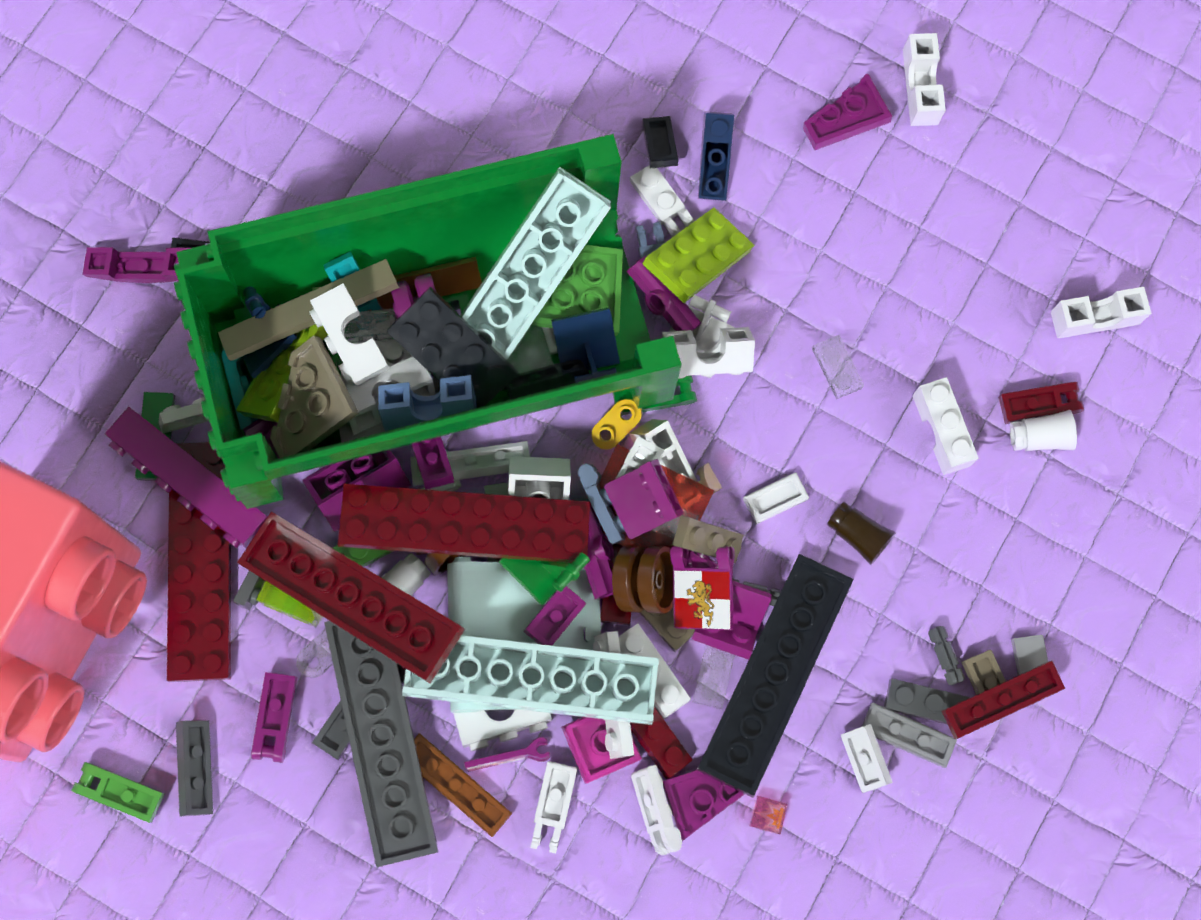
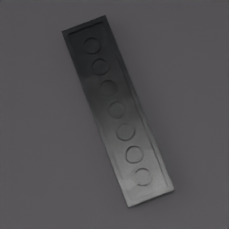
(775, 676)

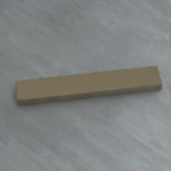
(295, 314)

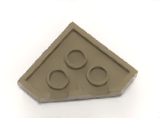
(311, 402)

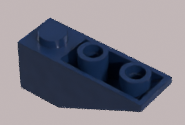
(715, 155)

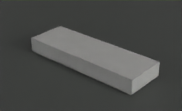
(910, 735)

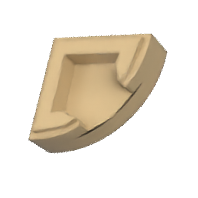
(708, 477)

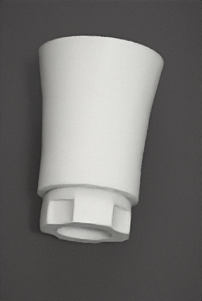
(1045, 432)
(408, 574)

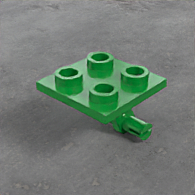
(544, 577)

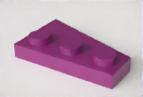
(850, 115)
(697, 800)

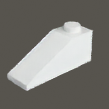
(661, 434)

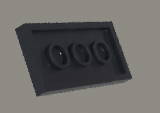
(451, 346)

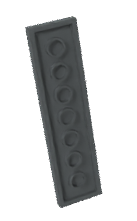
(382, 750)

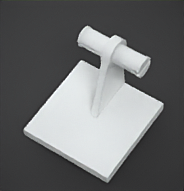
(708, 332)

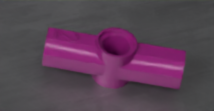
(662, 300)
(600, 553)

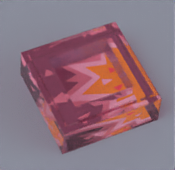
(768, 815)

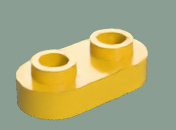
(616, 424)

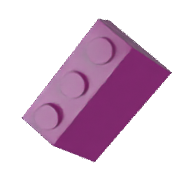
(373, 470)

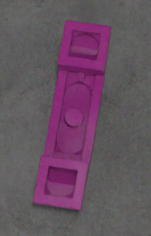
(131, 267)

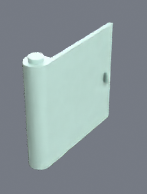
(496, 606)

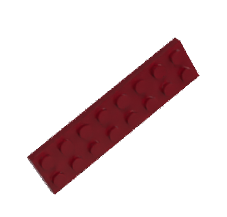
(463, 523)
(198, 588)
(351, 597)

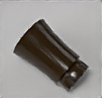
(860, 532)

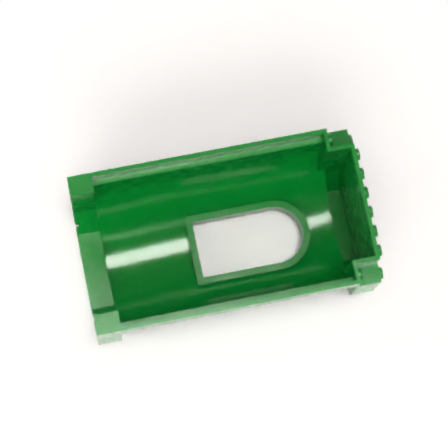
(414, 229)

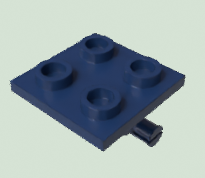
(589, 339)
(262, 358)

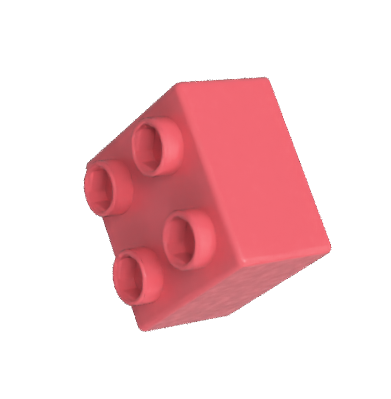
(59, 588)

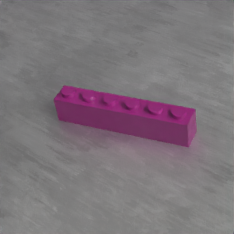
(185, 476)

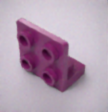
(643, 499)
(748, 612)

